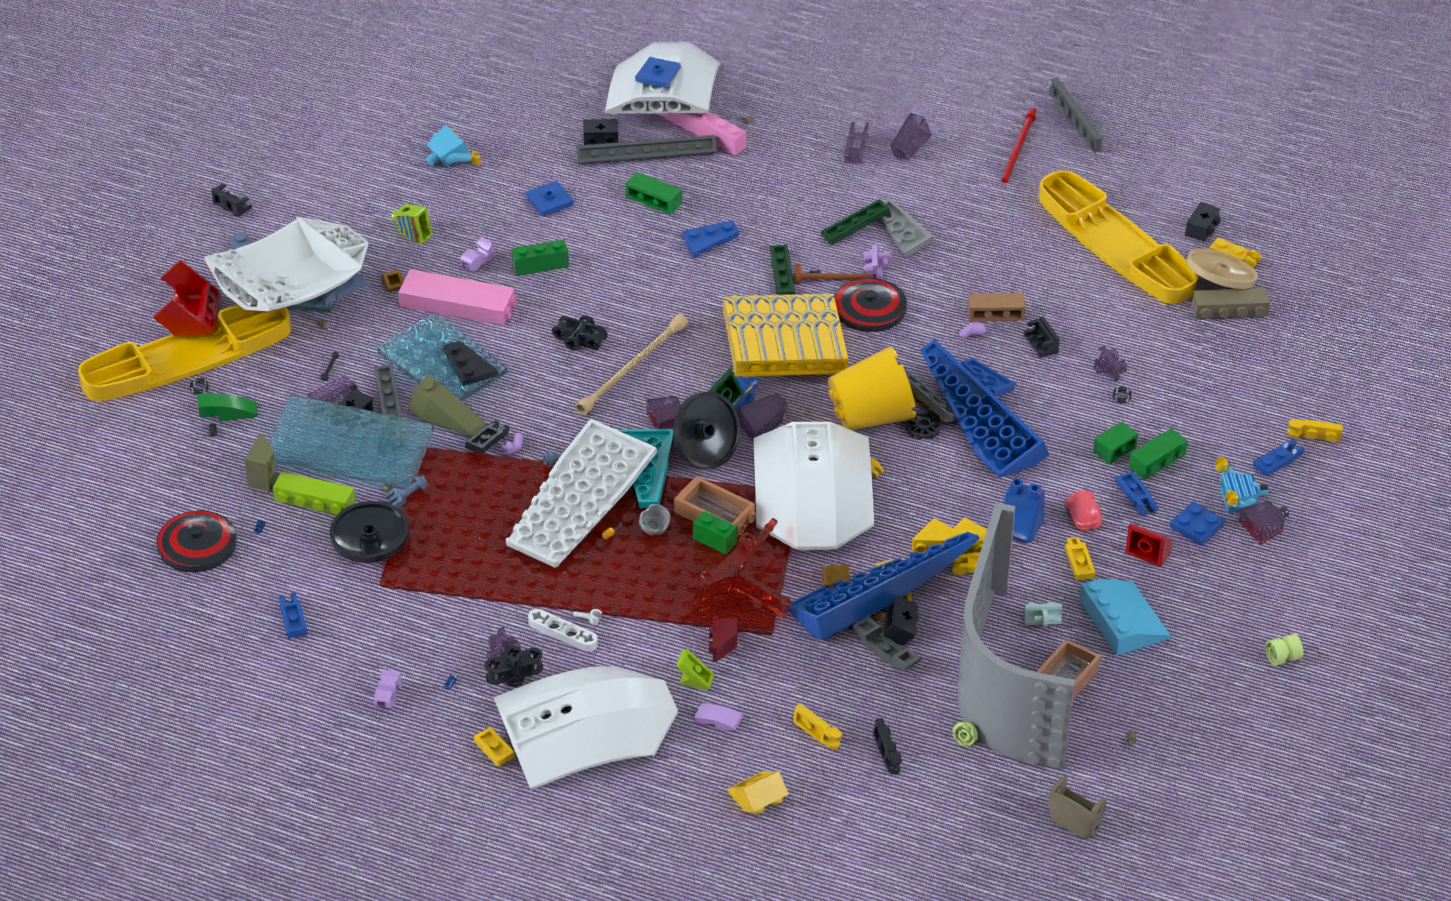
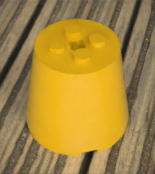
(872, 392)

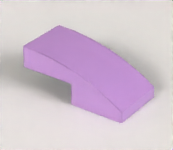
(721, 716)

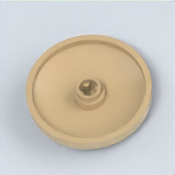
(1222, 268)

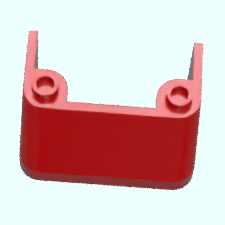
(199, 300)

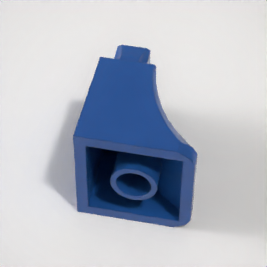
(1028, 510)

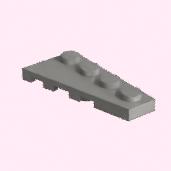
(905, 230)

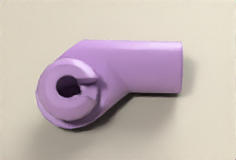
(973, 328)

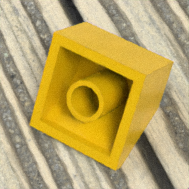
(759, 791)

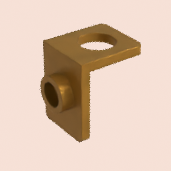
(834, 573)

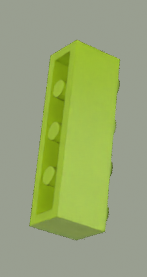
(313, 493)

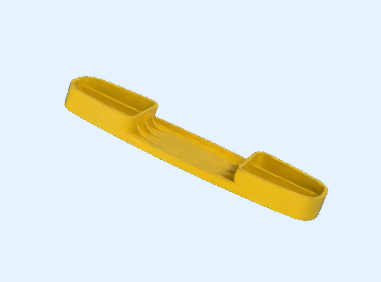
(1116, 239)
(172, 358)

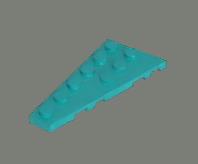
(651, 480)

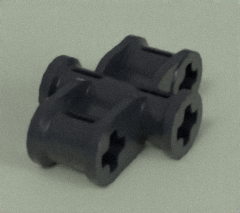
(579, 332)
(509, 666)

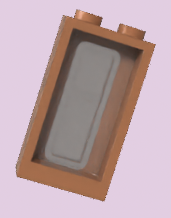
(708, 497)
(1067, 664)

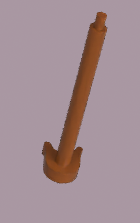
(826, 276)

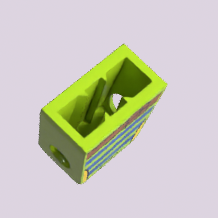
(413, 222)

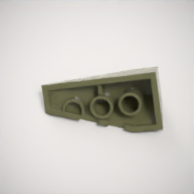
(439, 406)

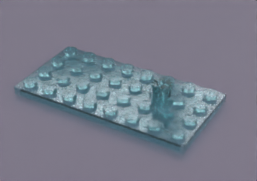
(350, 442)

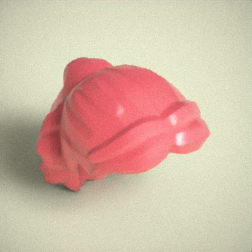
(1084, 510)

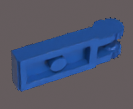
(1278, 458)
(1136, 492)
(293, 617)

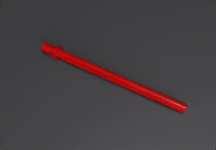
(1029, 118)

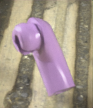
(511, 448)

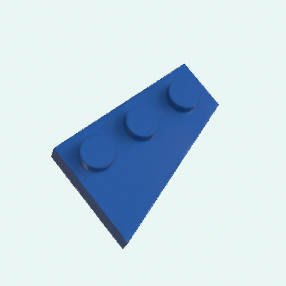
(706, 237)
(988, 377)

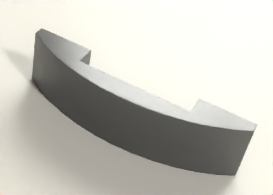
(883, 647)

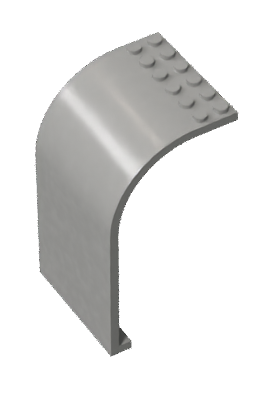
(1011, 707)

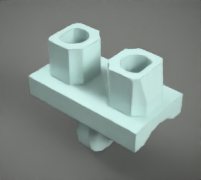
(1043, 614)

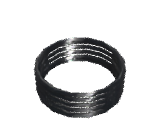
(200, 380)
(1123, 399)

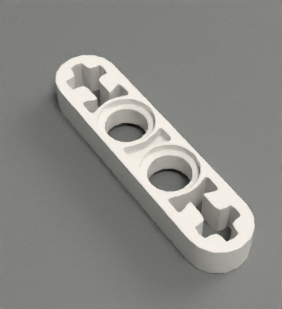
(587, 642)

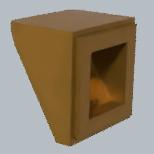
(392, 280)

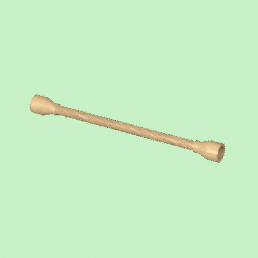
(586, 404)

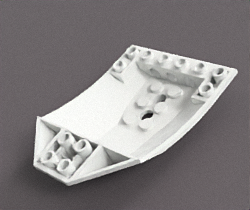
(686, 93)
(302, 256)
(819, 500)
(611, 720)

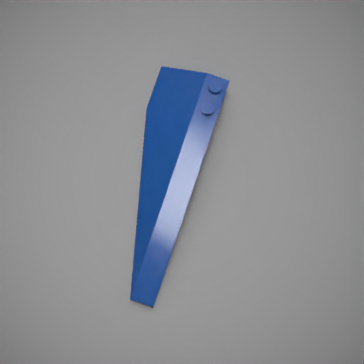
(989, 424)
(836, 608)

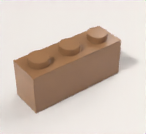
(996, 307)

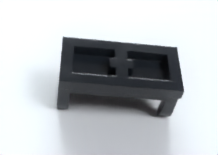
(229, 201)
(1042, 337)

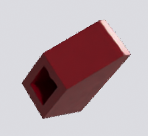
(724, 637)

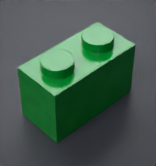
(1115, 442)
(715, 532)

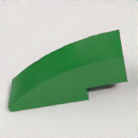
(226, 406)

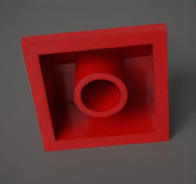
(1147, 545)

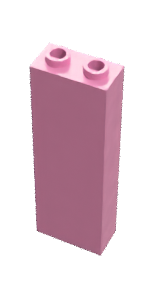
(457, 297)

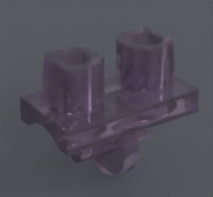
(1107, 363)
(500, 643)

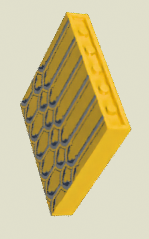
(784, 335)

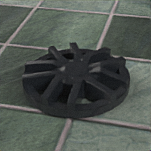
(924, 425)

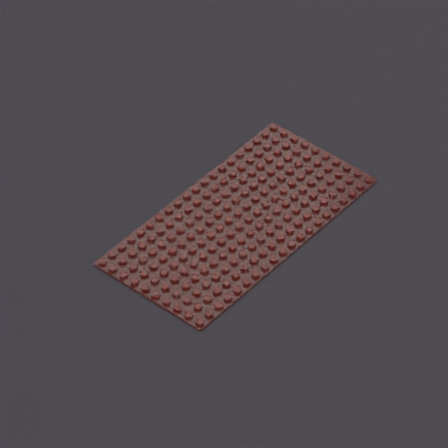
(477, 500)

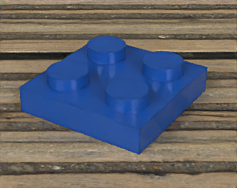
(1197, 523)

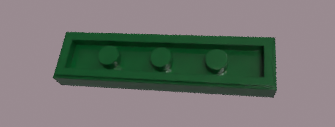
(855, 222)
(782, 270)

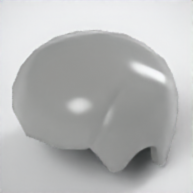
(654, 519)

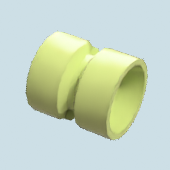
(1284, 649)

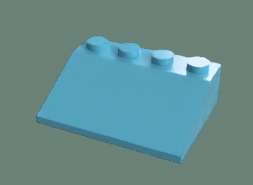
(1122, 615)

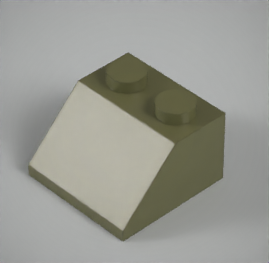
(261, 465)

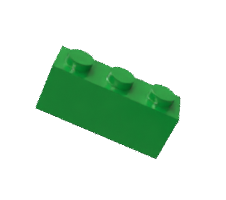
(653, 193)
(540, 257)
(1158, 453)

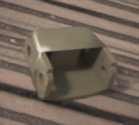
(1075, 811)

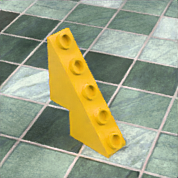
(936, 532)

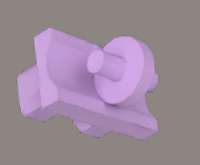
(876, 261)

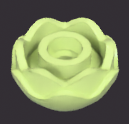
(959, 733)

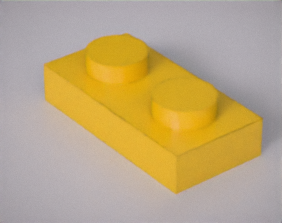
(494, 746)

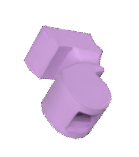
(485, 253)
(387, 689)

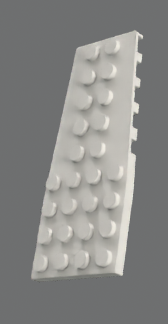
(579, 491)

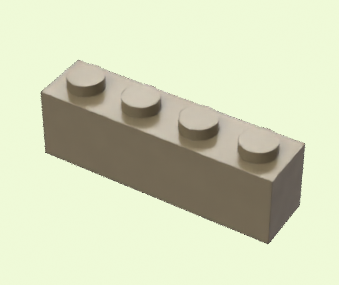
(1231, 303)

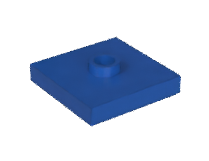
(657, 72)
(549, 198)

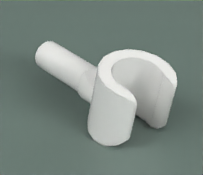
(593, 617)

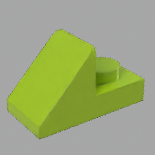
(694, 671)

